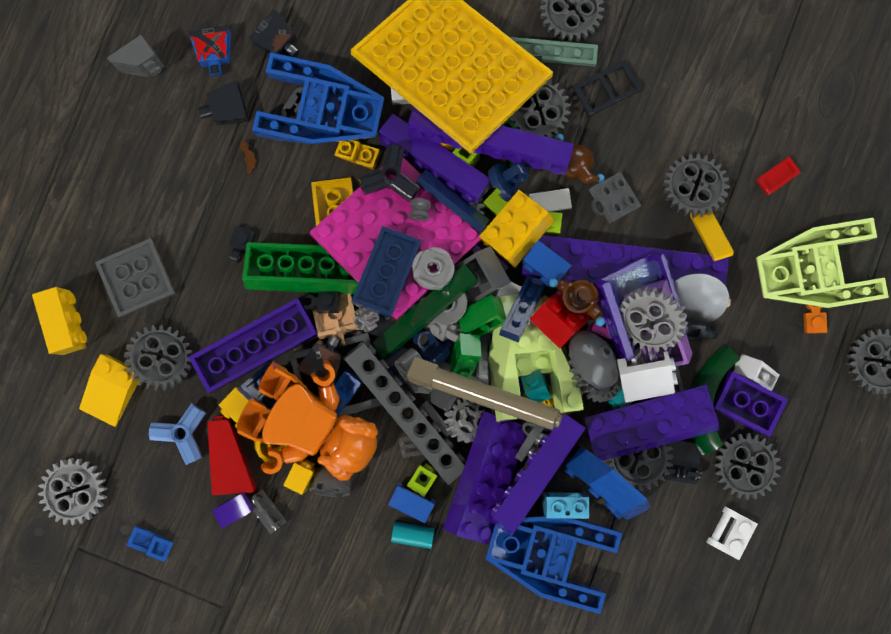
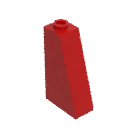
(227, 459)

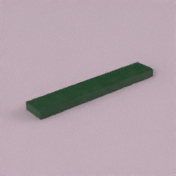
(424, 312)

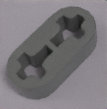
(292, 102)

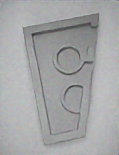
(482, 369)

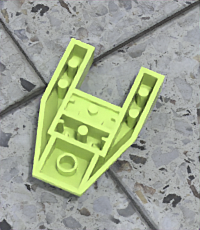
(810, 268)
(533, 352)

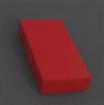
(778, 176)

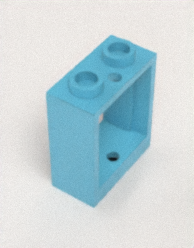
(558, 503)

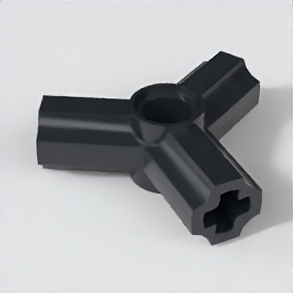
(392, 165)

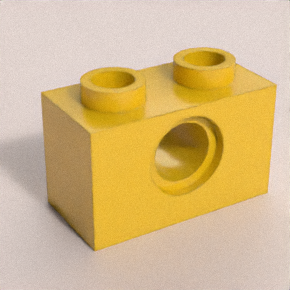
(300, 476)

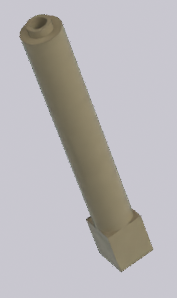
(432, 377)

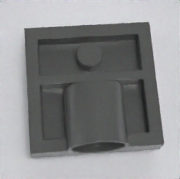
(613, 198)
(534, 436)

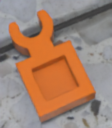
(814, 320)

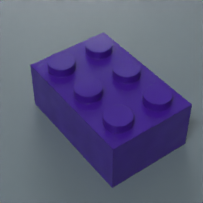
(748, 403)

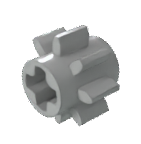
(366, 319)

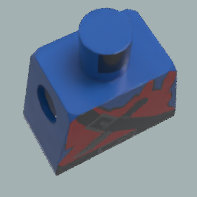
(212, 48)

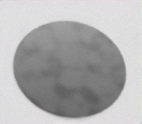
(702, 296)

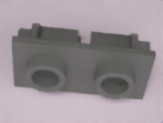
(267, 511)

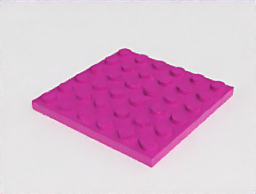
(356, 223)

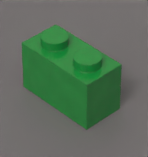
(483, 316)
(465, 355)

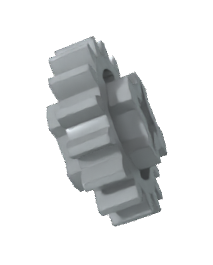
(463, 420)

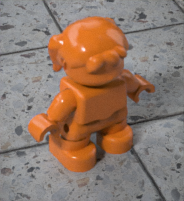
(307, 424)

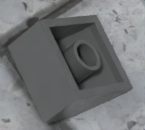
(137, 59)
(488, 272)

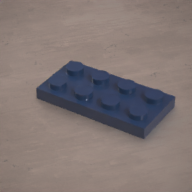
(386, 272)

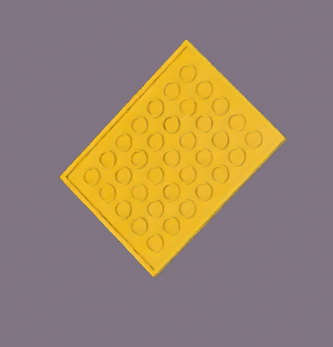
(452, 67)

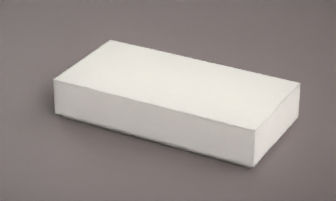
(553, 200)

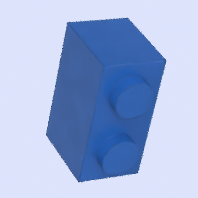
(545, 263)

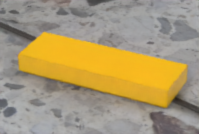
(712, 236)

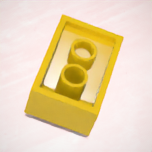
(329, 195)
(108, 390)

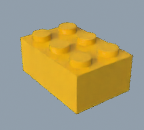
(517, 228)
(59, 321)

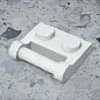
(737, 536)

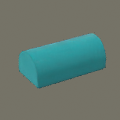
(412, 534)

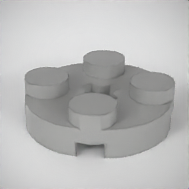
(437, 279)

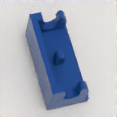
(411, 503)

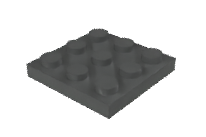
(135, 278)

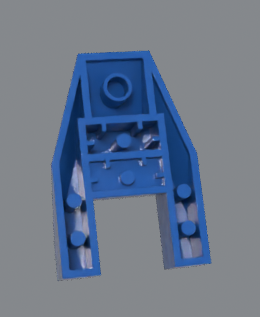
(329, 109)
(606, 482)
(542, 555)

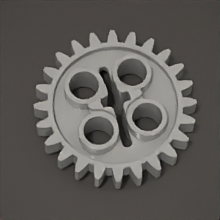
(659, 334)
(67, 474)

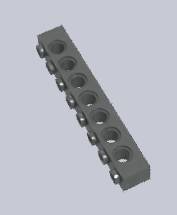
(449, 470)

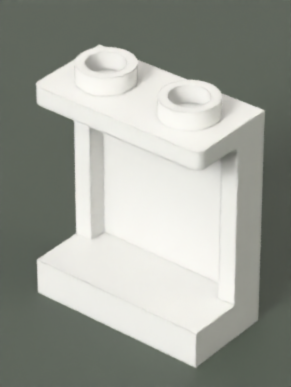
(647, 379)

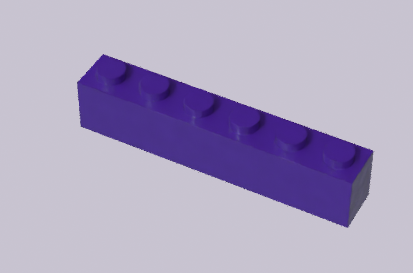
(437, 160)

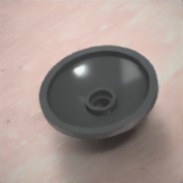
(594, 359)

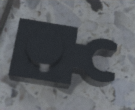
(325, 302)

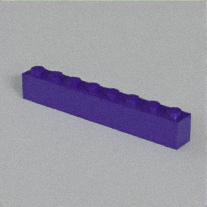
(504, 143)

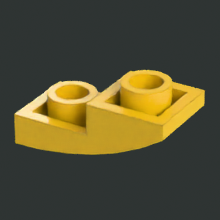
(358, 153)

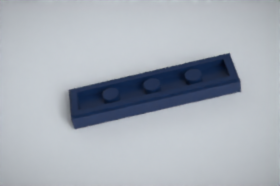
(452, 201)
(522, 309)

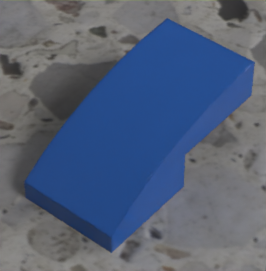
(347, 388)
(150, 543)

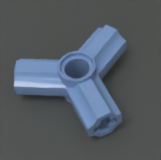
(169, 432)

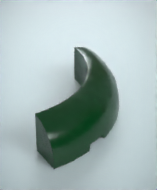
(711, 375)

